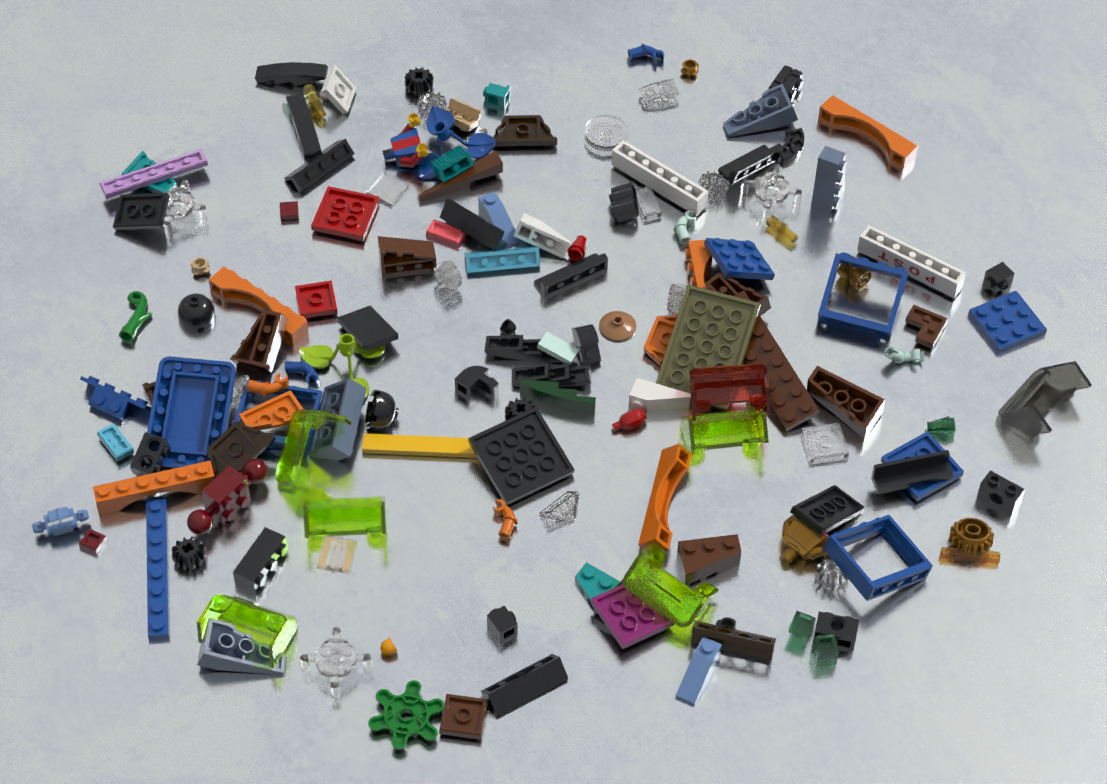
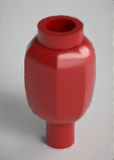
(630, 420)

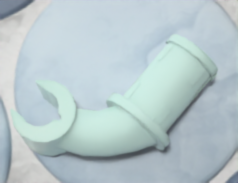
(681, 225)
(900, 356)

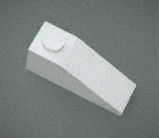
(541, 235)
(657, 397)

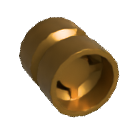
(858, 277)

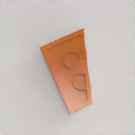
(272, 413)

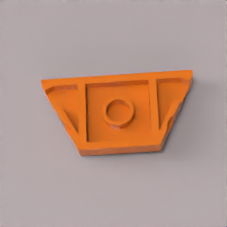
(659, 337)

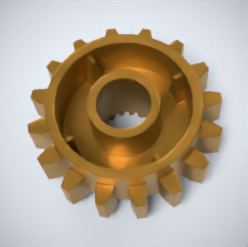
(971, 535)

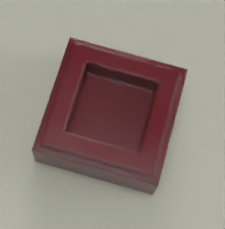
(289, 210)
(92, 541)

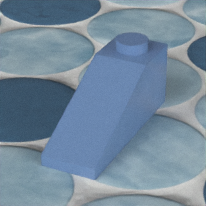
(493, 211)
(699, 670)

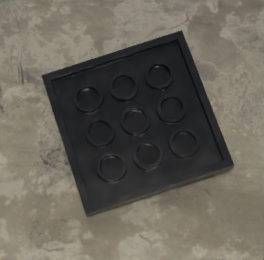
(521, 455)

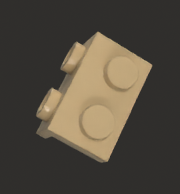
(465, 115)

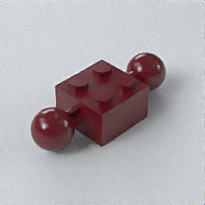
(226, 496)

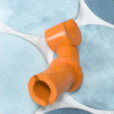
(268, 388)
(509, 519)

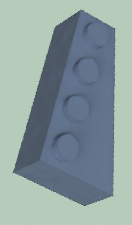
(829, 179)

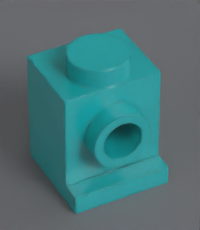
(497, 95)

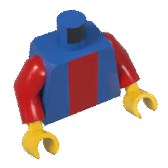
(407, 146)

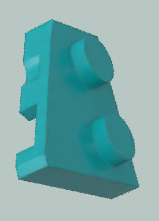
(594, 581)

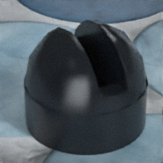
(508, 327)

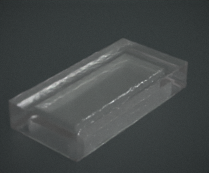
(647, 203)

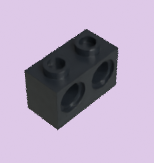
(145, 455)

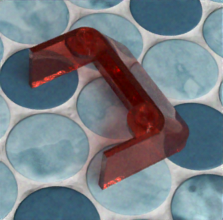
(729, 385)

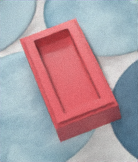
(445, 233)

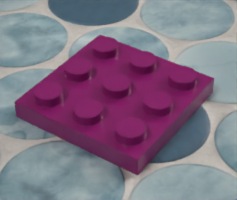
(628, 616)

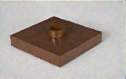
(463, 716)

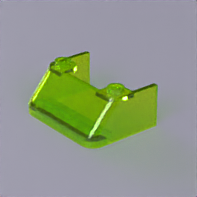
(725, 428)
(289, 470)
(344, 515)
(253, 613)

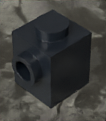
(998, 278)
(502, 623)

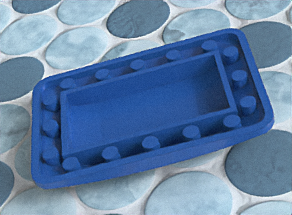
(191, 407)

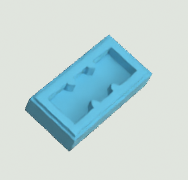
(115, 442)

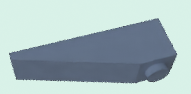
(767, 113)

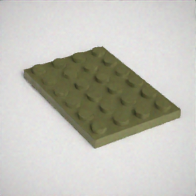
(708, 333)

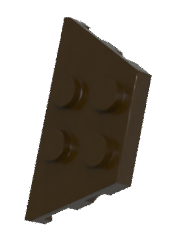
(524, 131)
(237, 446)

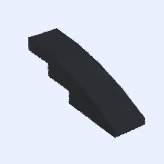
(296, 72)
(303, 124)
(517, 348)
(564, 374)

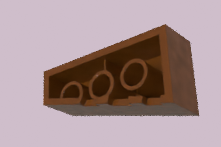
(846, 400)

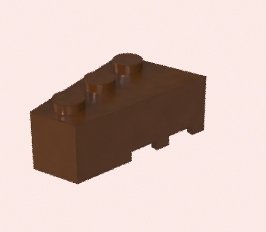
(729, 286)

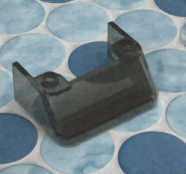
(1039, 394)

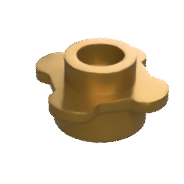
(690, 67)

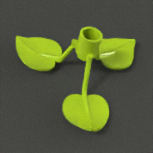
(320, 355)

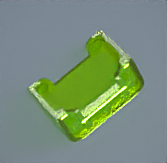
(664, 591)

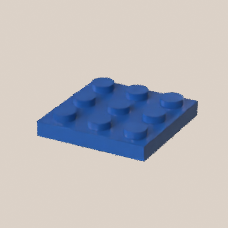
(739, 259)
(1007, 321)
(919, 446)

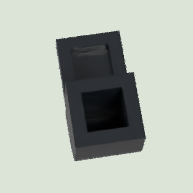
(587, 341)
(475, 379)

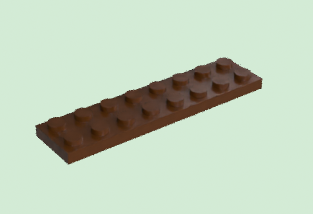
(787, 393)

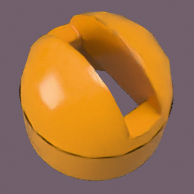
(388, 648)

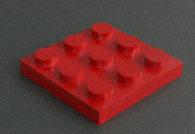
(345, 213)

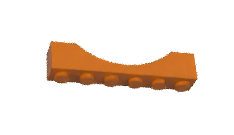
(840, 114)
(699, 262)
(230, 286)
(671, 468)
(118, 494)

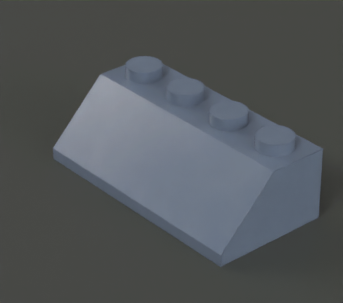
(336, 439)

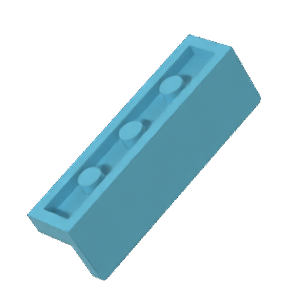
(502, 259)

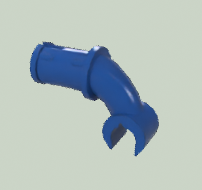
(645, 50)
(304, 368)

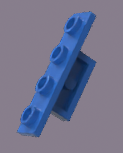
(110, 401)

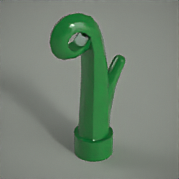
(129, 330)

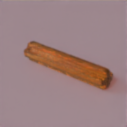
(954, 554)

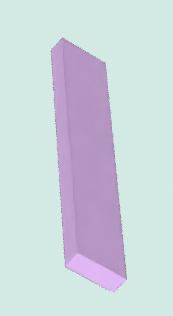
(153, 174)

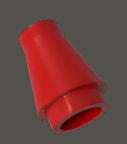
(576, 250)

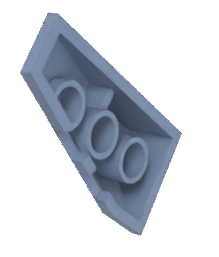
(232, 650)

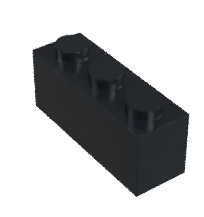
(260, 559)

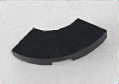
(792, 146)

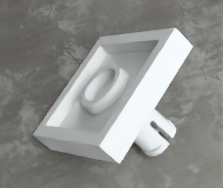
(338, 89)

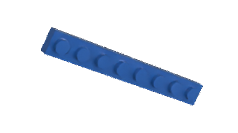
(157, 569)

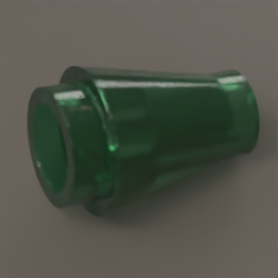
(942, 426)

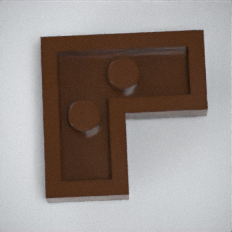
(930, 324)

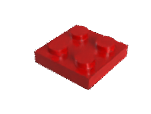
(316, 299)

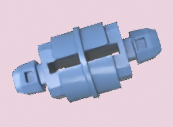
(61, 528)

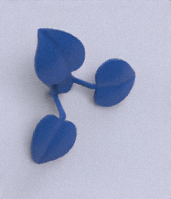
(439, 125)

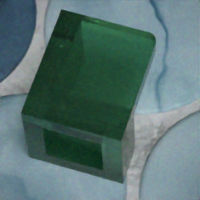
(802, 626)
(825, 650)

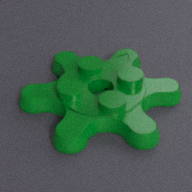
(406, 703)

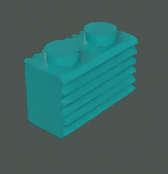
(451, 164)

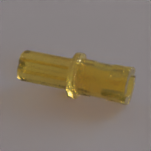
(314, 101)
(782, 229)

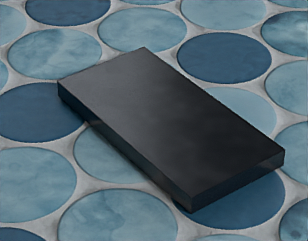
(827, 509)

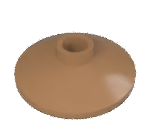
(617, 331)

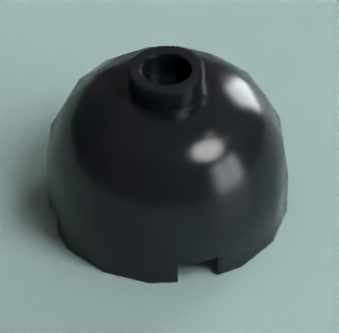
(196, 312)
(381, 410)

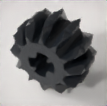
(419, 81)
(517, 407)
(188, 553)

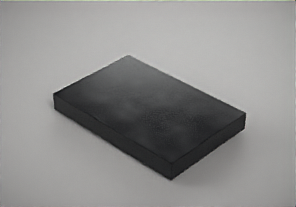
(141, 211)
(368, 328)

